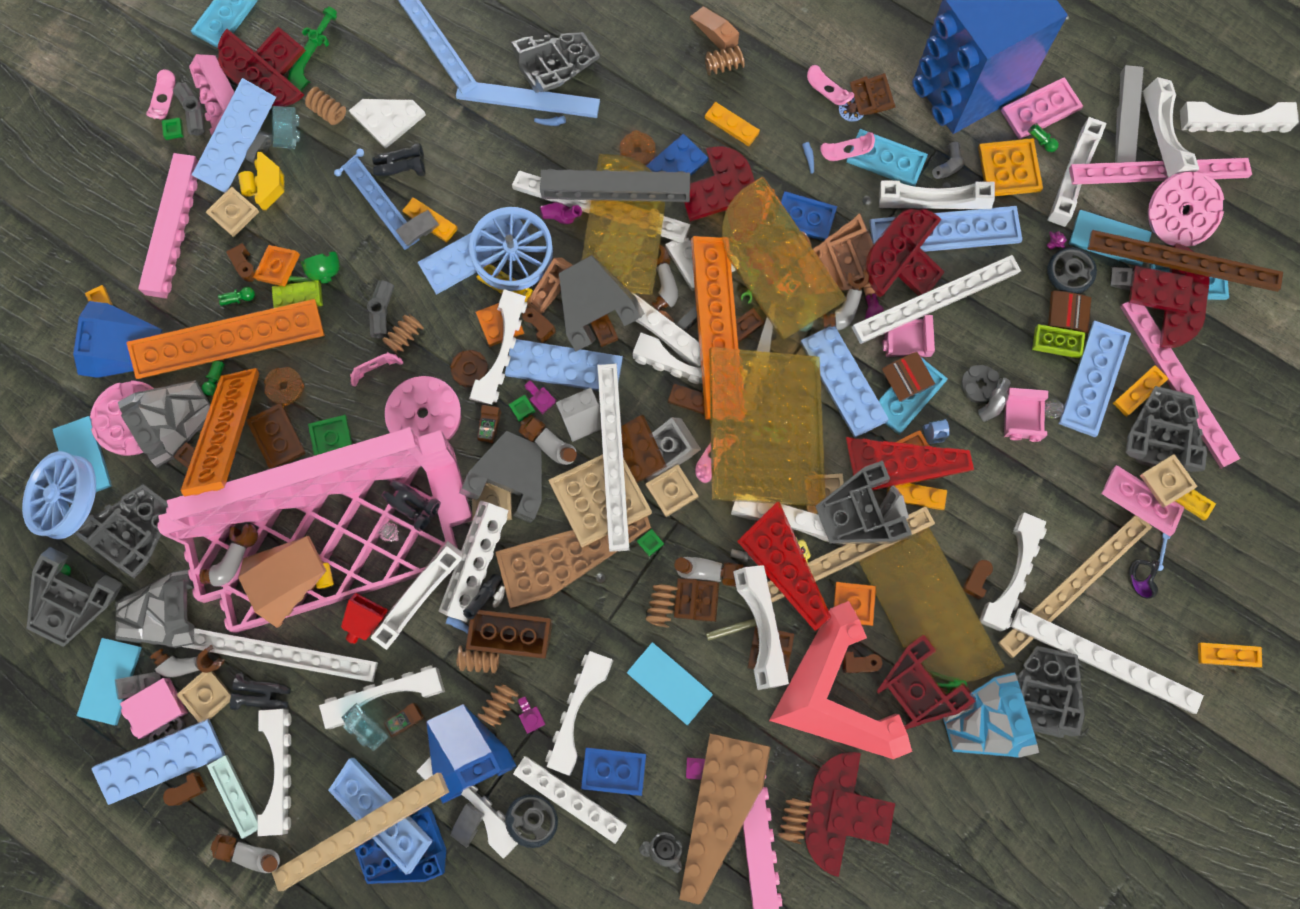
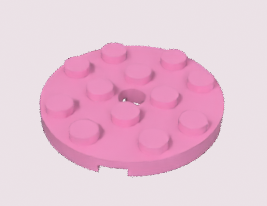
(1205, 211)
(420, 394)
(108, 423)

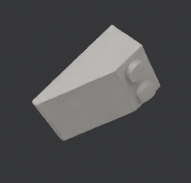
(674, 444)

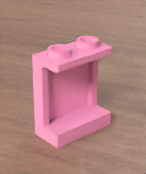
(911, 337)
(1025, 414)
(153, 708)

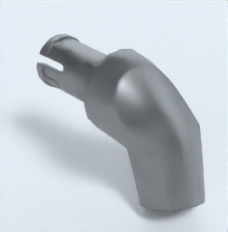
(953, 165)
(996, 401)

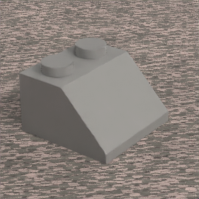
(580, 414)

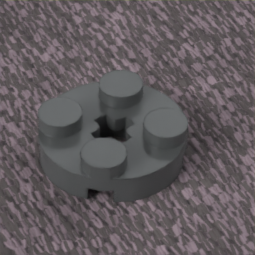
(976, 373)

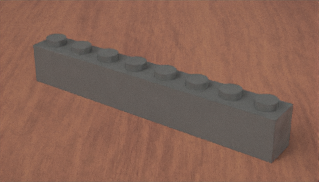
(615, 185)

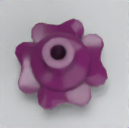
(1057, 239)

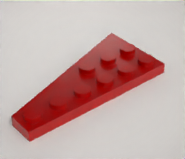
(908, 461)
(775, 546)

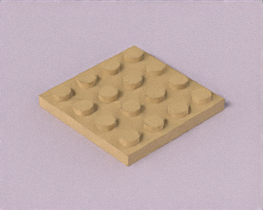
(584, 499)

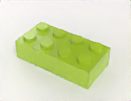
(297, 293)
(1058, 341)

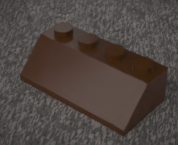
(509, 634)

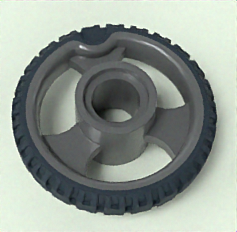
(1066, 276)
(513, 821)

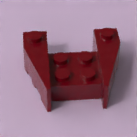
(918, 689)

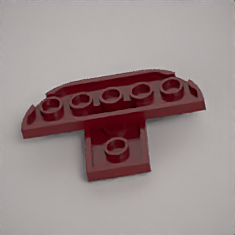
(264, 66)
(715, 193)
(899, 254)
(1176, 292)
(841, 813)

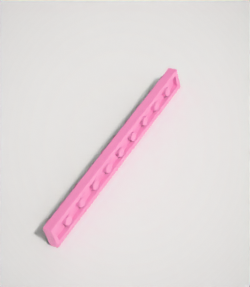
(1154, 171)
(1179, 381)

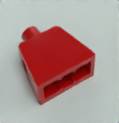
(361, 618)

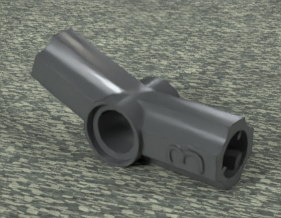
(194, 116)
(378, 319)

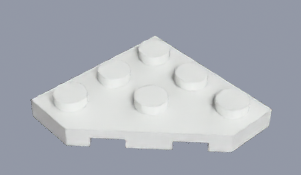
(387, 118)
(682, 257)

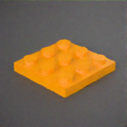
(1011, 166)

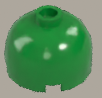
(321, 267)

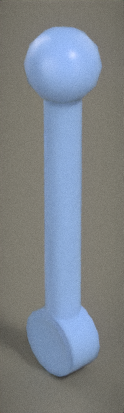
(360, 153)
(1165, 537)

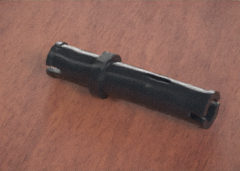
(486, 591)

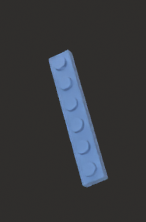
(376, 197)

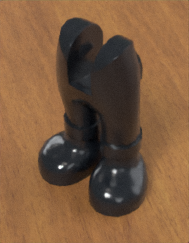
(388, 166)
(407, 493)
(268, 701)

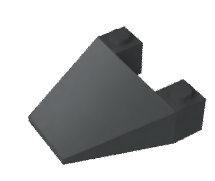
(590, 293)
(513, 466)
(853, 513)
(61, 604)

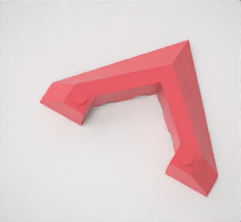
(806, 701)

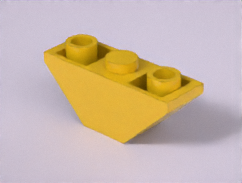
(268, 181)

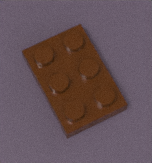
(276, 436)
(641, 449)

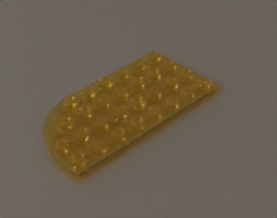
(625, 233)
(777, 260)
(926, 597)

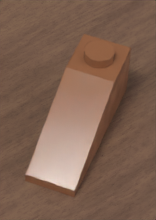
(716, 28)
(548, 286)

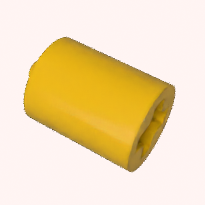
(247, 183)
(326, 580)

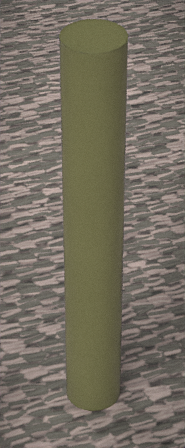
(731, 629)

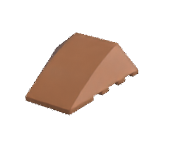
(846, 253)
(280, 578)

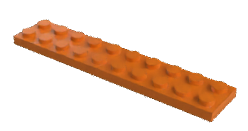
(713, 303)
(225, 339)
(220, 433)

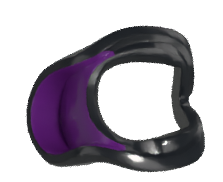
(1147, 587)

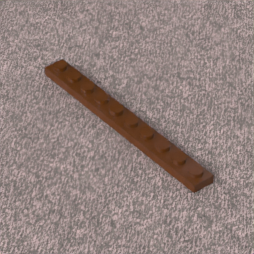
(1185, 260)

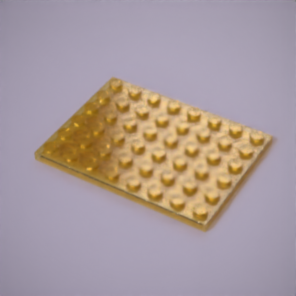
(766, 427)

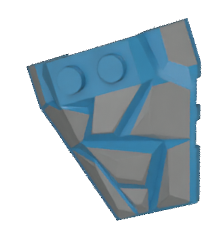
(995, 722)

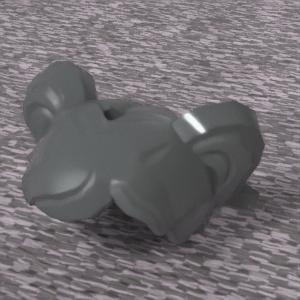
(655, 851)

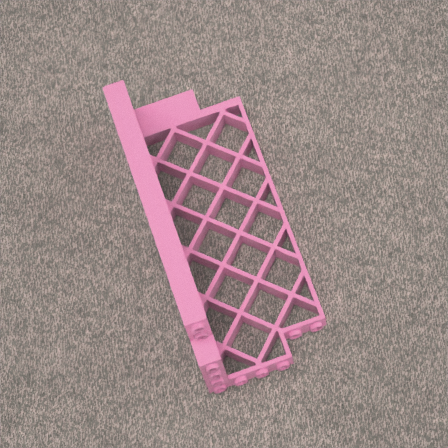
(306, 487)

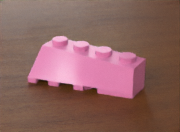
(213, 86)

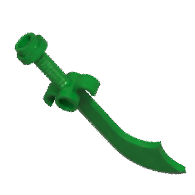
(296, 74)

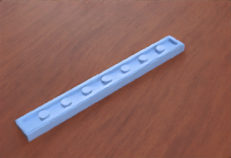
(439, 45)
(530, 100)

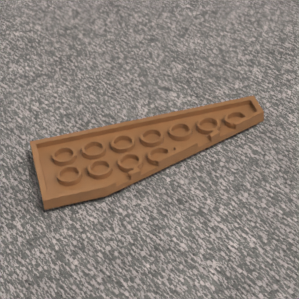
(551, 563)
(727, 793)

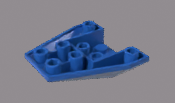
(102, 339)
(465, 751)
(382, 869)

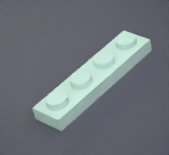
(234, 796)

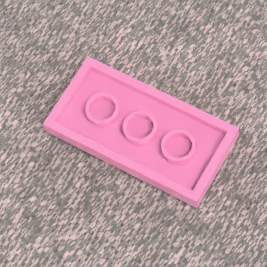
(1042, 107)
(1138, 499)

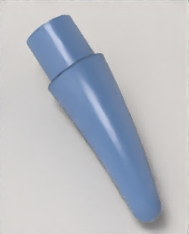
(556, 121)
(809, 156)
(457, 624)

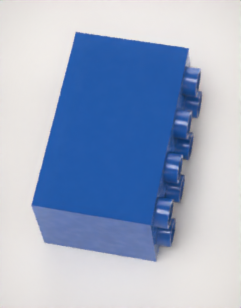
(984, 55)

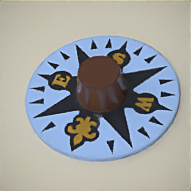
(849, 111)

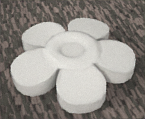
(498, 596)

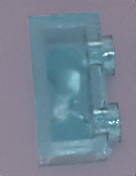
(284, 127)
(364, 727)

